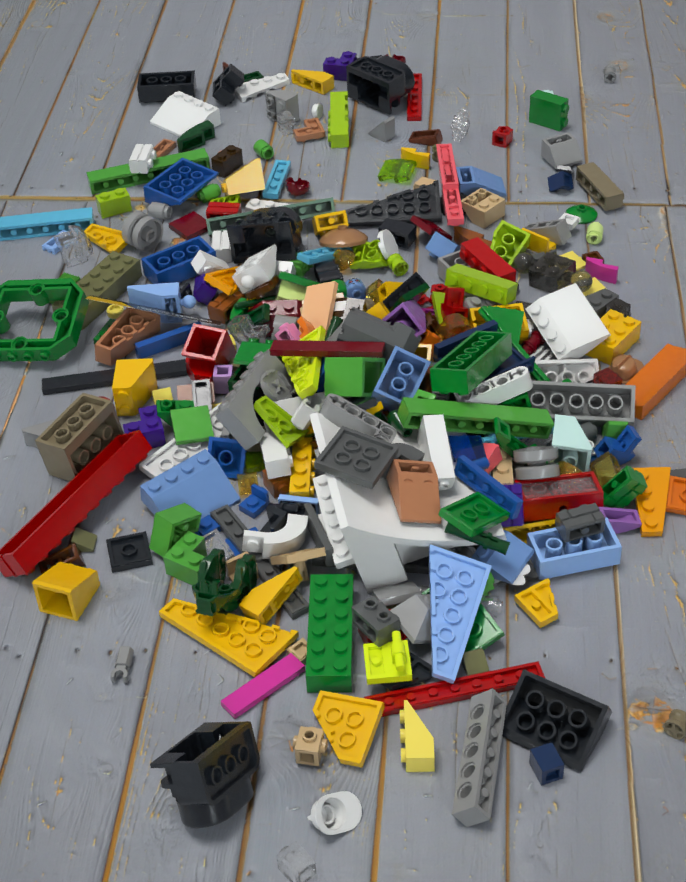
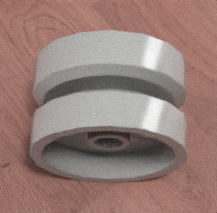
(142, 231)
(536, 462)

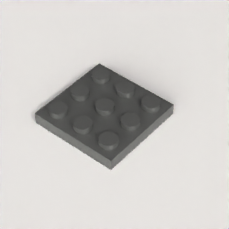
(356, 457)

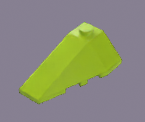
(509, 241)

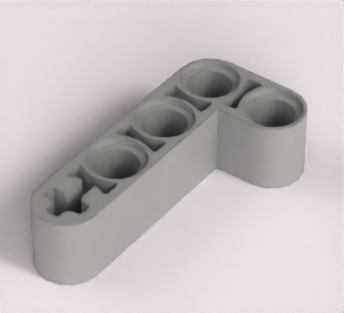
(351, 416)

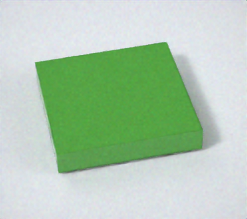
(191, 425)

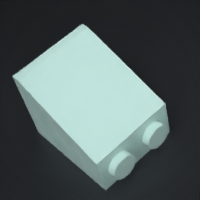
(571, 442)

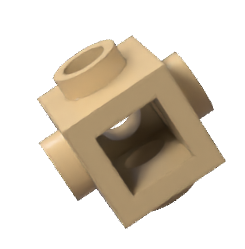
(309, 745)

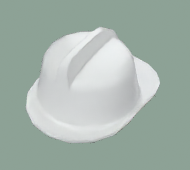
(336, 813)

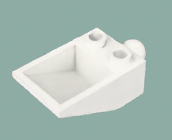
(256, 270)

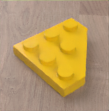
(348, 724)

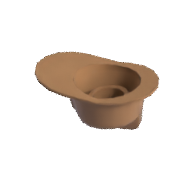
(626, 367)

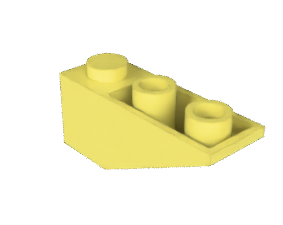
(418, 742)

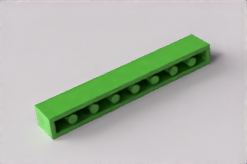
(121, 177)
(477, 417)

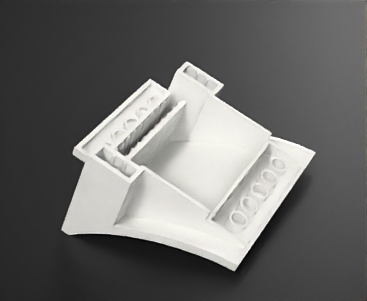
(366, 523)

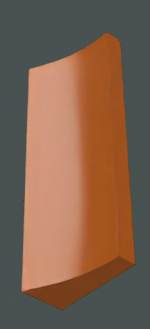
(658, 378)

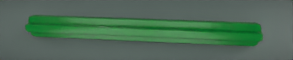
(487, 315)

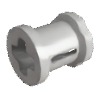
(609, 73)

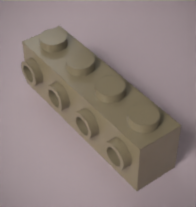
(599, 186)

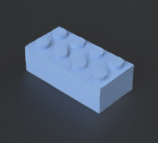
(557, 558)

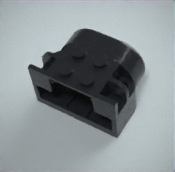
(379, 82)
(256, 233)
(209, 773)

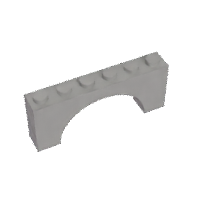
(238, 411)

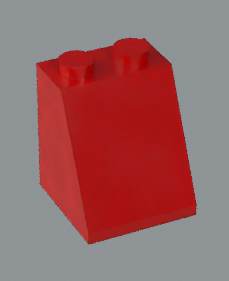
(209, 345)

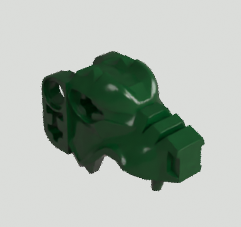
(213, 593)

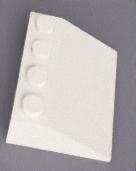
(183, 112)
(568, 322)

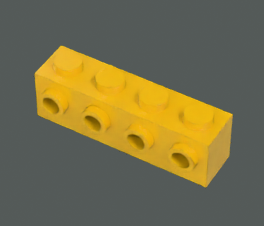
(302, 471)

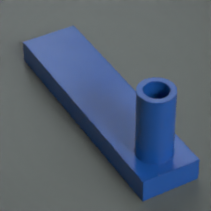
(163, 341)
(479, 480)

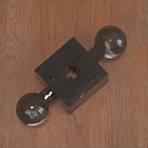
(551, 272)

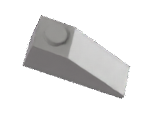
(555, 230)

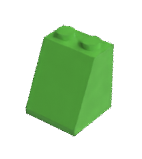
(352, 375)

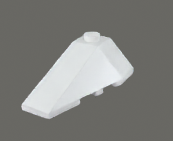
(575, 369)

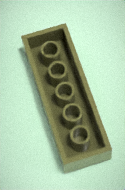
(108, 281)

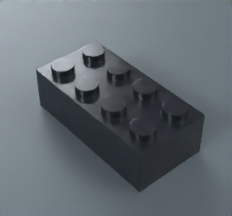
(161, 85)

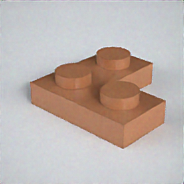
(312, 130)

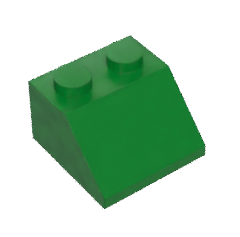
(249, 349)

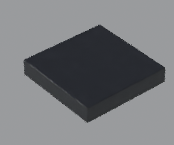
(129, 552)

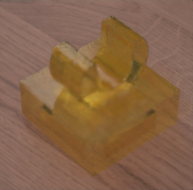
(245, 482)

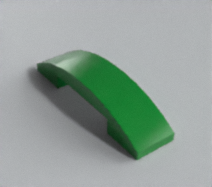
(506, 440)

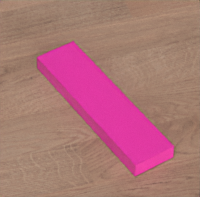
(262, 685)

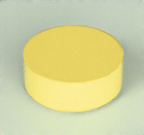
(114, 311)

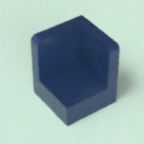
(560, 180)
(546, 763)

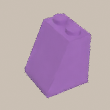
(409, 314)

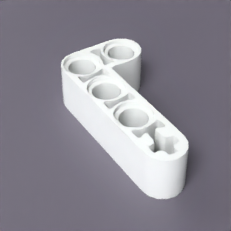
(499, 387)

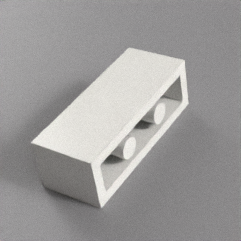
(275, 456)

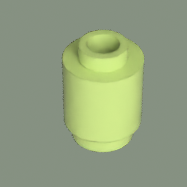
(594, 233)

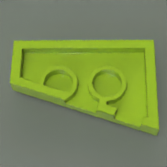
(279, 421)

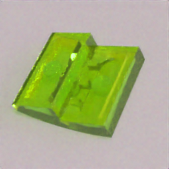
(398, 169)

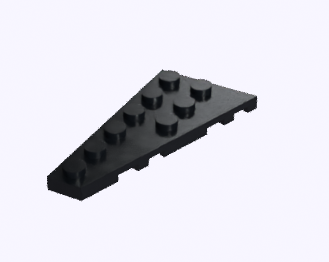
(421, 202)

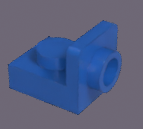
(256, 502)

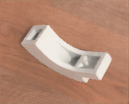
(280, 542)

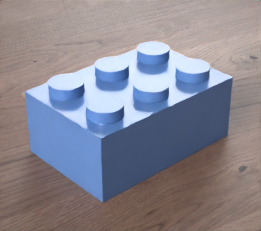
(400, 378)

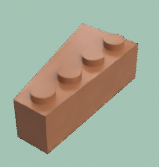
(128, 329)

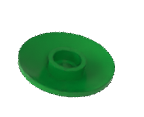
(585, 213)

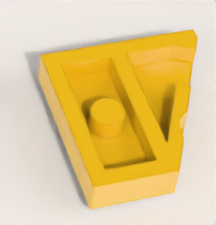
(538, 603)

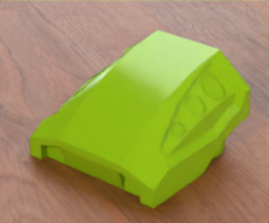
(368, 256)

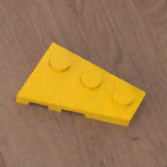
(106, 237)

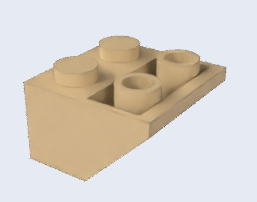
(483, 207)

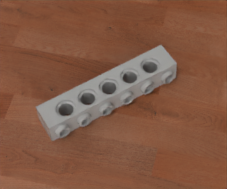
(480, 758)

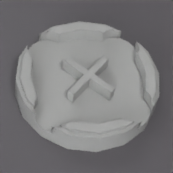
(275, 385)

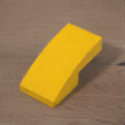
(422, 159)

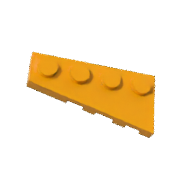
(223, 280)
(652, 502)

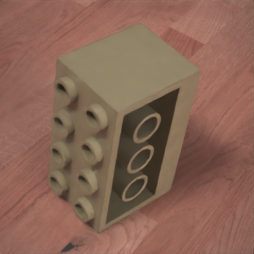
(78, 435)

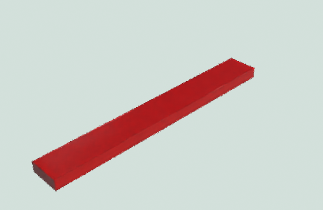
(462, 689)

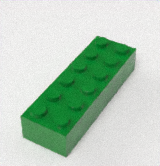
(471, 362)
(330, 633)

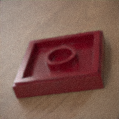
(189, 225)
(429, 227)

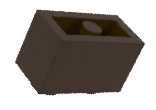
(227, 161)

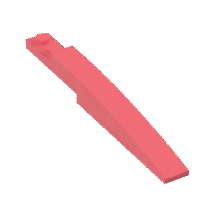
(449, 185)

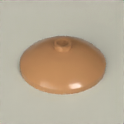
(343, 237)

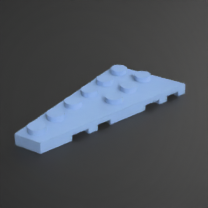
(454, 601)

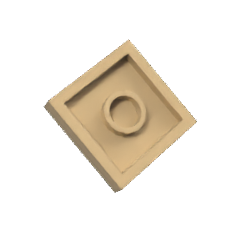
(298, 559)

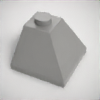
(415, 618)

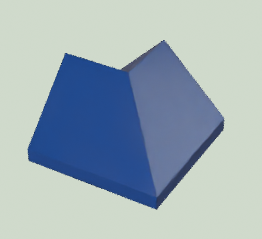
(228, 454)

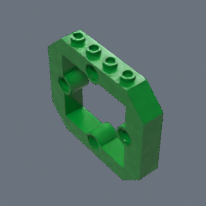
(67, 319)

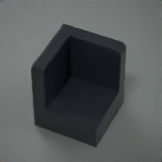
(277, 519)

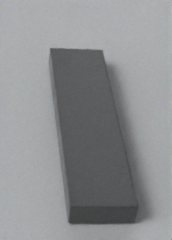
(318, 534)

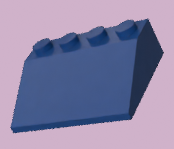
(178, 183)

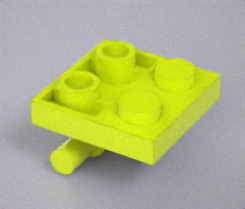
(388, 662)

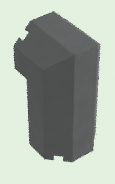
(368, 328)

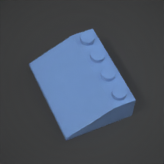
(195, 481)

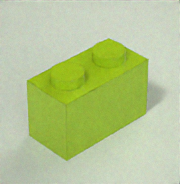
(113, 202)

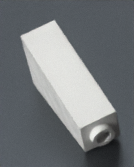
(434, 443)

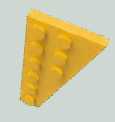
(232, 636)

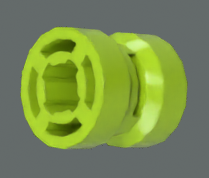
(397, 264)

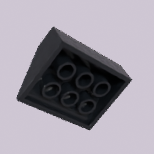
(551, 713)

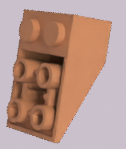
(415, 490)

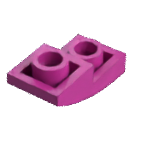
(601, 271)

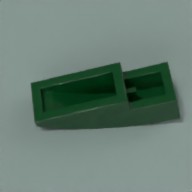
(196, 136)

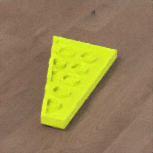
(305, 370)

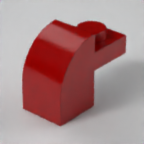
(454, 302)

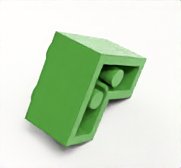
(172, 525)
(185, 557)

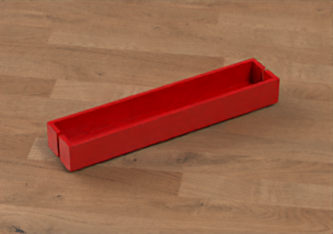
(72, 504)

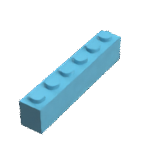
(43, 223)

